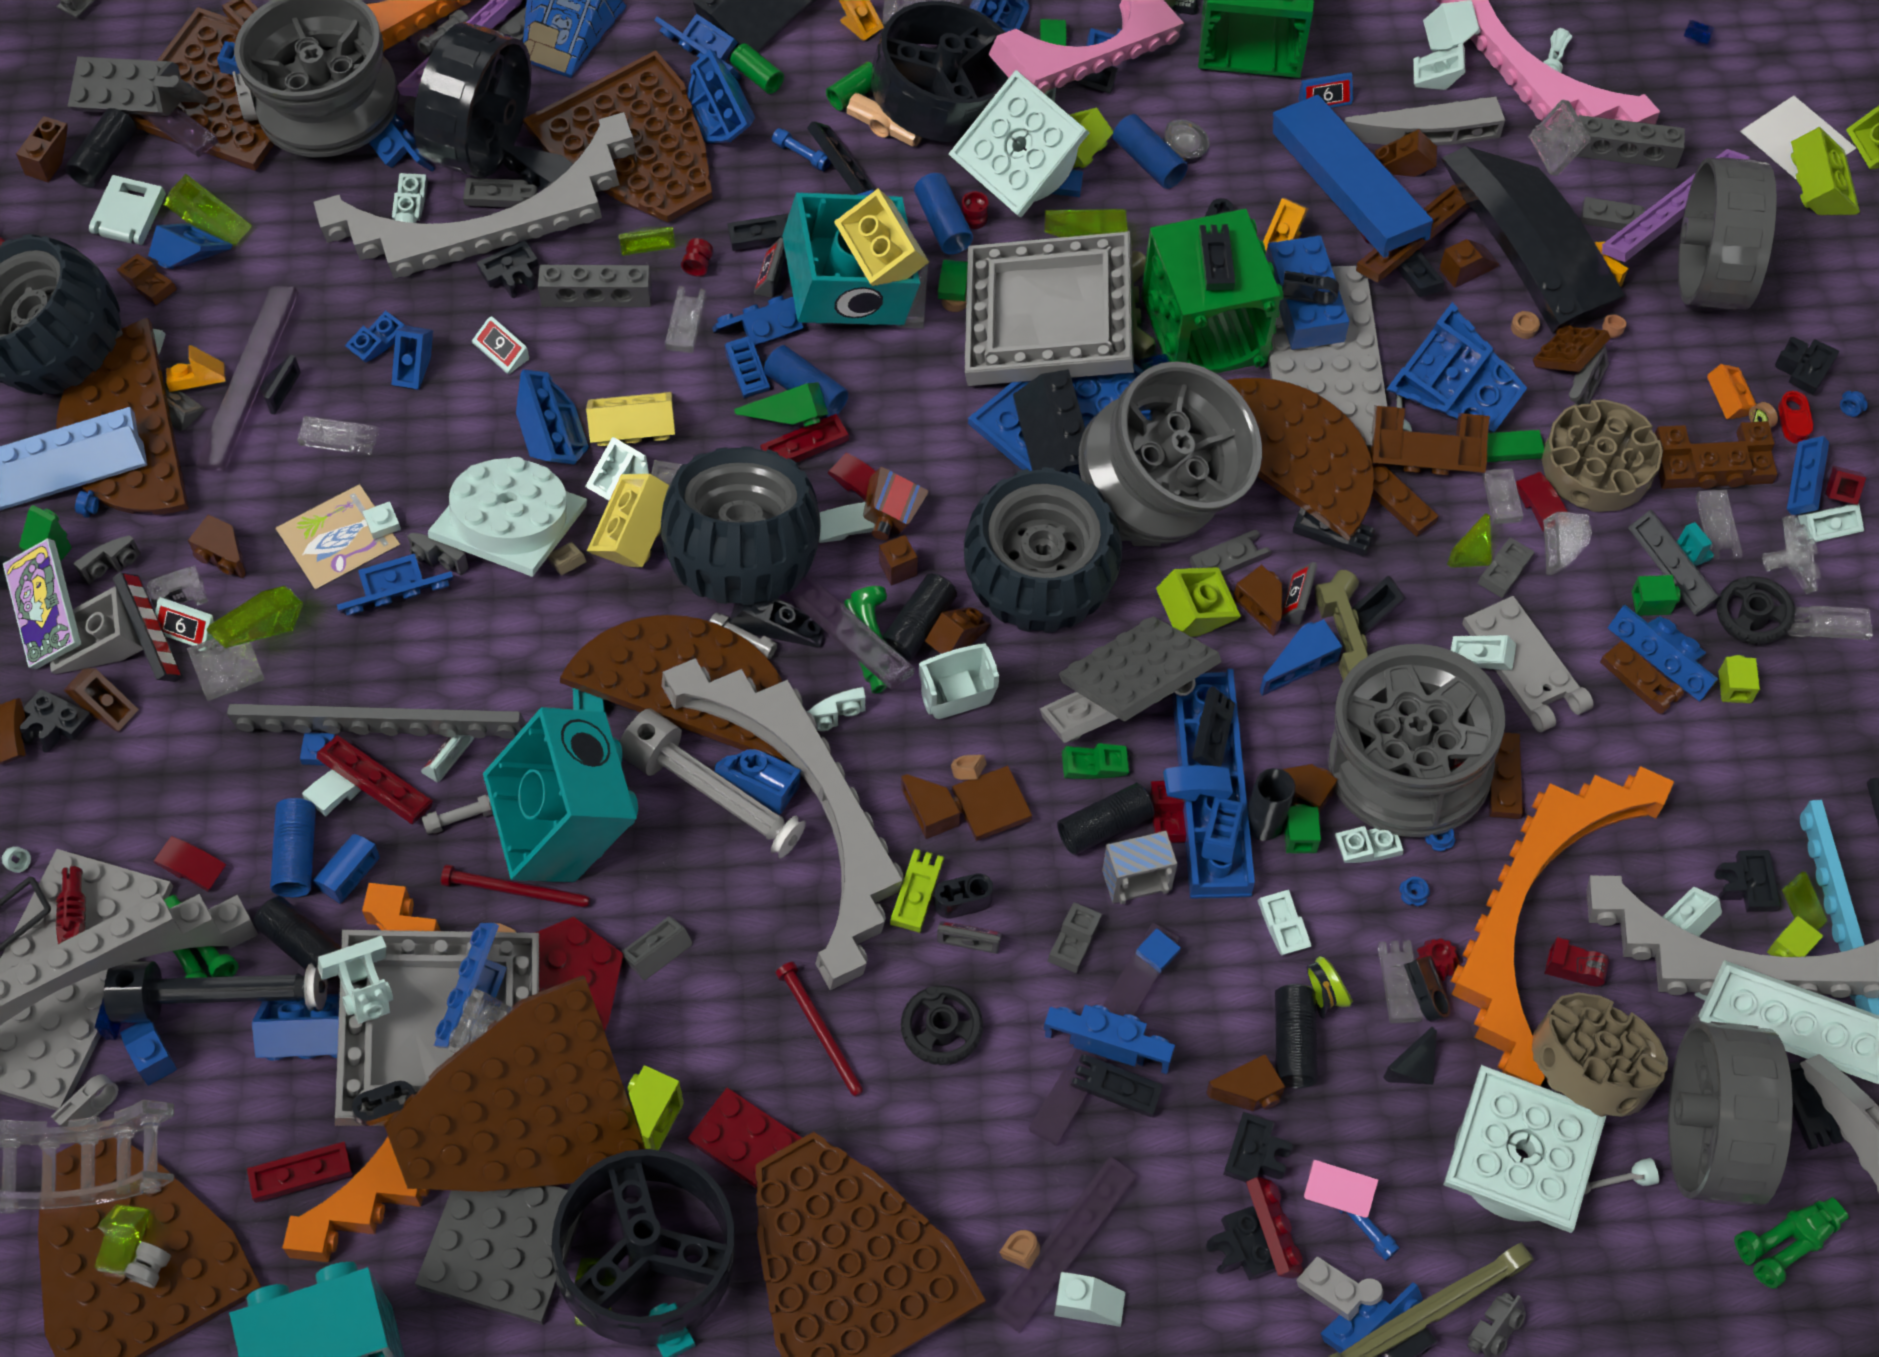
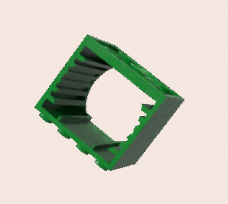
(1255, 36)
(1216, 326)

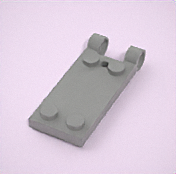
(1533, 664)
(1077, 715)

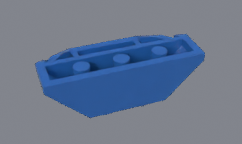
(1005, 13)
(717, 100)
(549, 420)

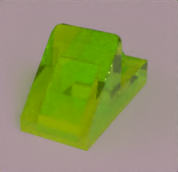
(123, 1234)

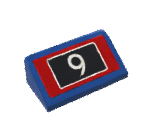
(1334, 89)

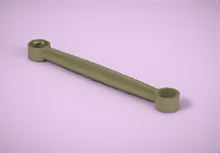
(1440, 1304)

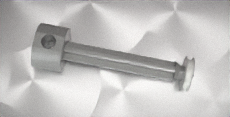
(653, 743)

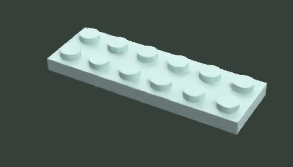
(1801, 1018)

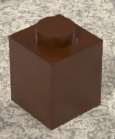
(898, 560)

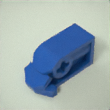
(761, 777)

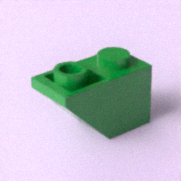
(42, 525)

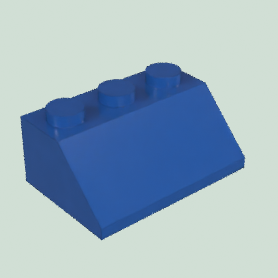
(292, 1030)

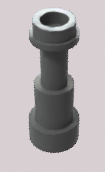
(427, 44)

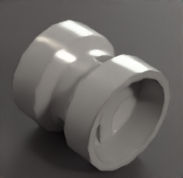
(147, 1264)

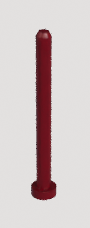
(451, 876)
(788, 973)

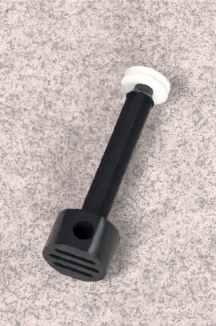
(137, 990)

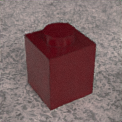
(1845, 485)

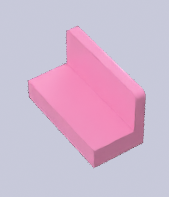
(1340, 1188)

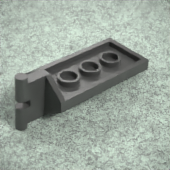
(130, 86)

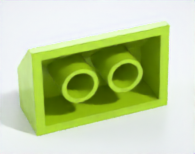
(1824, 174)

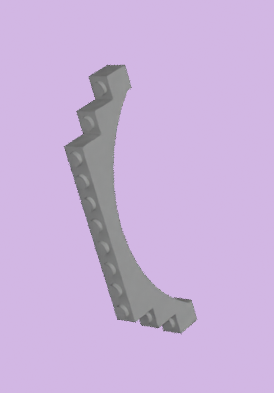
(425, 246)
(782, 722)
(130, 935)
(1692, 963)

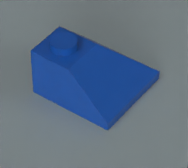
(184, 245)

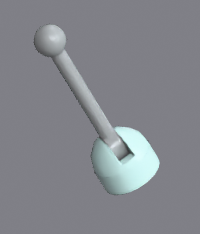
(1643, 1173)

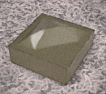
(566, 558)

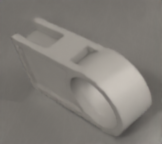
(245, 99)
(84, 1103)

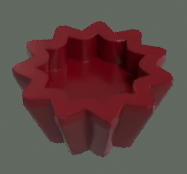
(1443, 956)

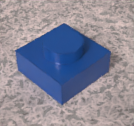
(311, 745)

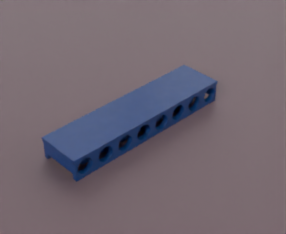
(1351, 175)
(1207, 876)

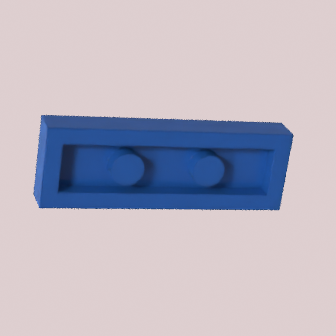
(1808, 475)

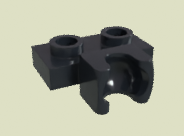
(510, 267)
(1806, 364)
(51, 717)
(1751, 879)
(1255, 1150)
(1243, 1244)

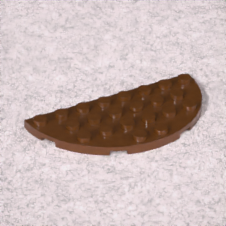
(132, 379)
(1311, 452)
(629, 664)

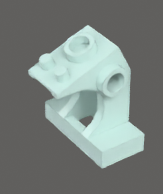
(356, 964)

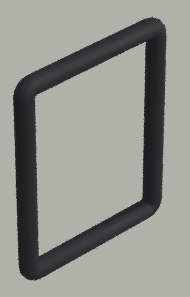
(47, 908)

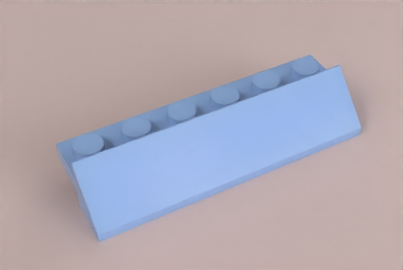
(70, 457)

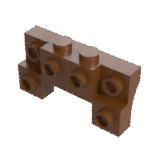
(1437, 451)
(1717, 463)

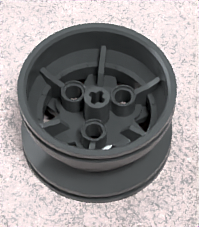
(309, 76)
(1160, 465)

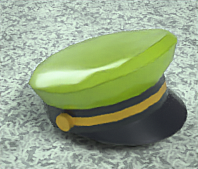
(1328, 986)

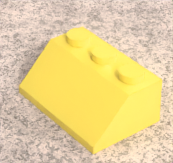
(881, 240)
(631, 418)
(630, 520)

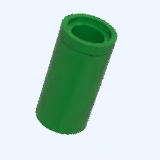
(757, 68)
(855, 82)

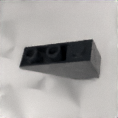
(534, 166)
(777, 621)

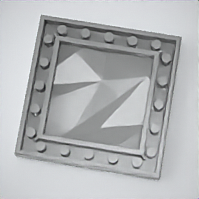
(1049, 308)
(421, 975)

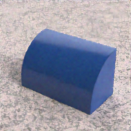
(347, 868)

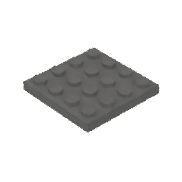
(1139, 668)
(497, 1250)

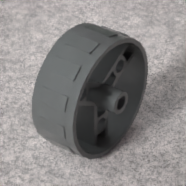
(1727, 233)
(1730, 1113)

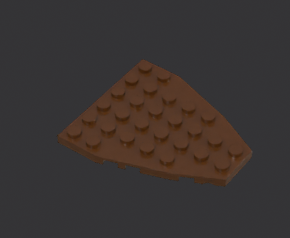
(670, 158)
(519, 1103)
(851, 1259)
(108, 1312)

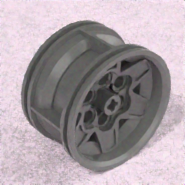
(1429, 688)

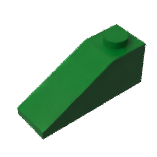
(794, 406)

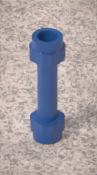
(784, 140)
(1385, 1246)

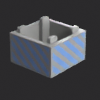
(1139, 867)

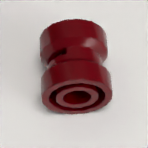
(975, 209)
(697, 257)

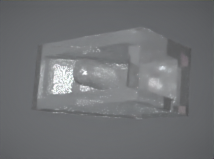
(1565, 539)

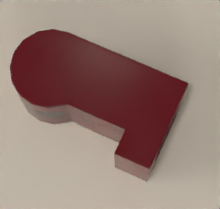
(1576, 964)

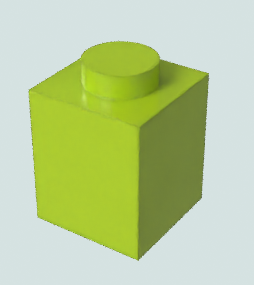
(1738, 679)
(1795, 940)

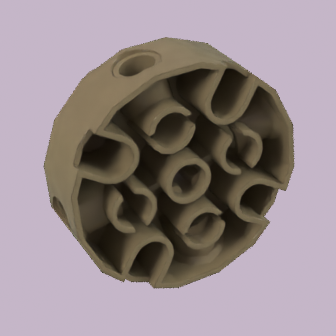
(1601, 455)
(1599, 1055)

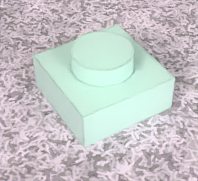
(381, 520)

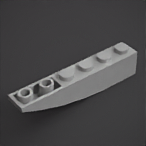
(1441, 123)
(1851, 1109)

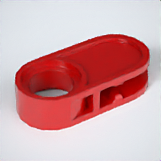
(1795, 423)

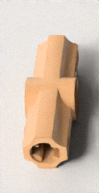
(871, 114)

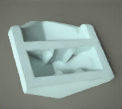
(1451, 25)
(1439, 68)
(616, 460)

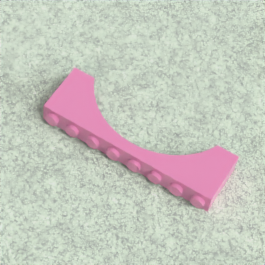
(1048, 65)

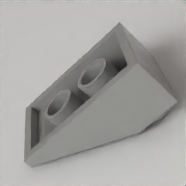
(104, 634)

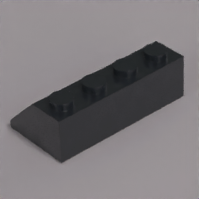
(1050, 422)

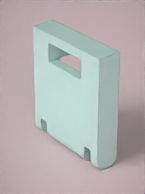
(124, 213)

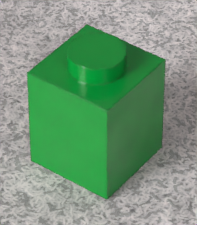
(1655, 595)
(1302, 829)

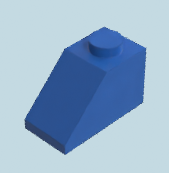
(411, 356)
(148, 1052)

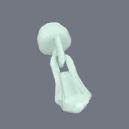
(1558, 44)

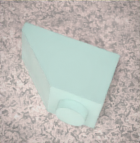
(1089, 1300)

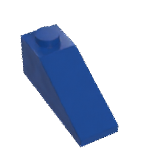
(1307, 652)

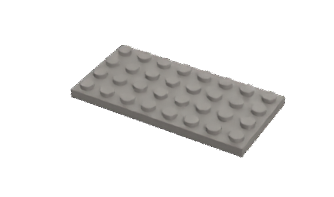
(1340, 372)
(53, 1039)

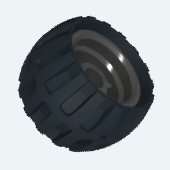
(53, 315)
(740, 525)
(1036, 576)

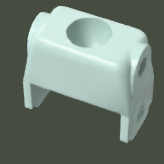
(958, 680)

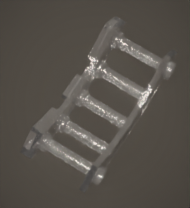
(87, 1132)

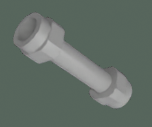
(764, 644)
(433, 822)

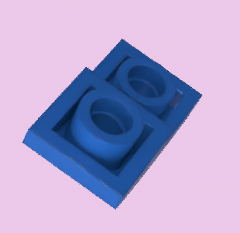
(375, 340)
(1193, 780)

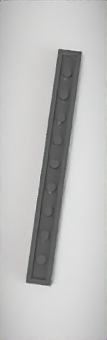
(376, 720)

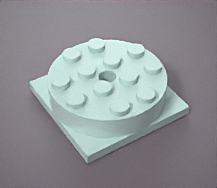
(995, 144)
(508, 513)
(1543, 1123)

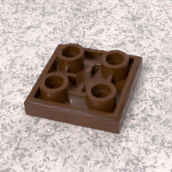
(1571, 348)
(992, 803)

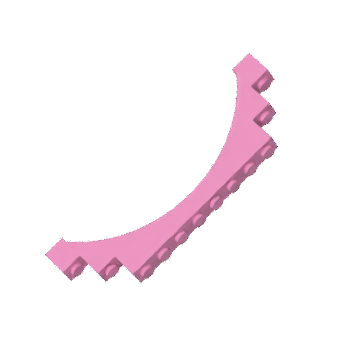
(1544, 86)

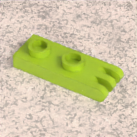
(916, 892)

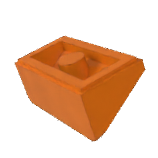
(1731, 391)

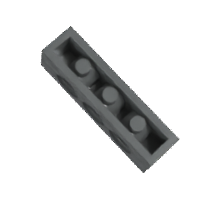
(1633, 142)
(595, 285)

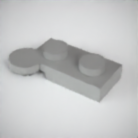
(1338, 1289)

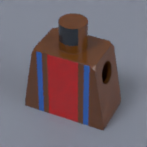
(891, 502)

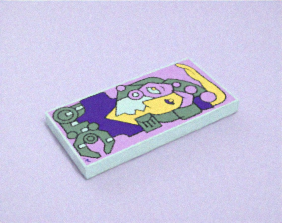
(41, 604)

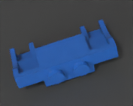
(1109, 1035)

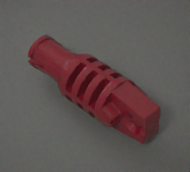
(70, 905)

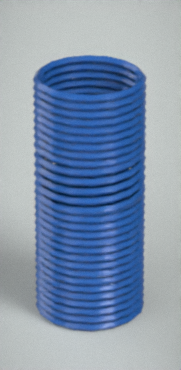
(1150, 151)
(943, 213)
(792, 371)
(293, 847)

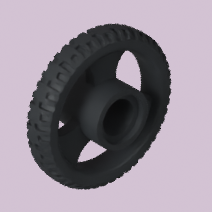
(1759, 600)
(933, 999)

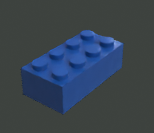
(1307, 322)

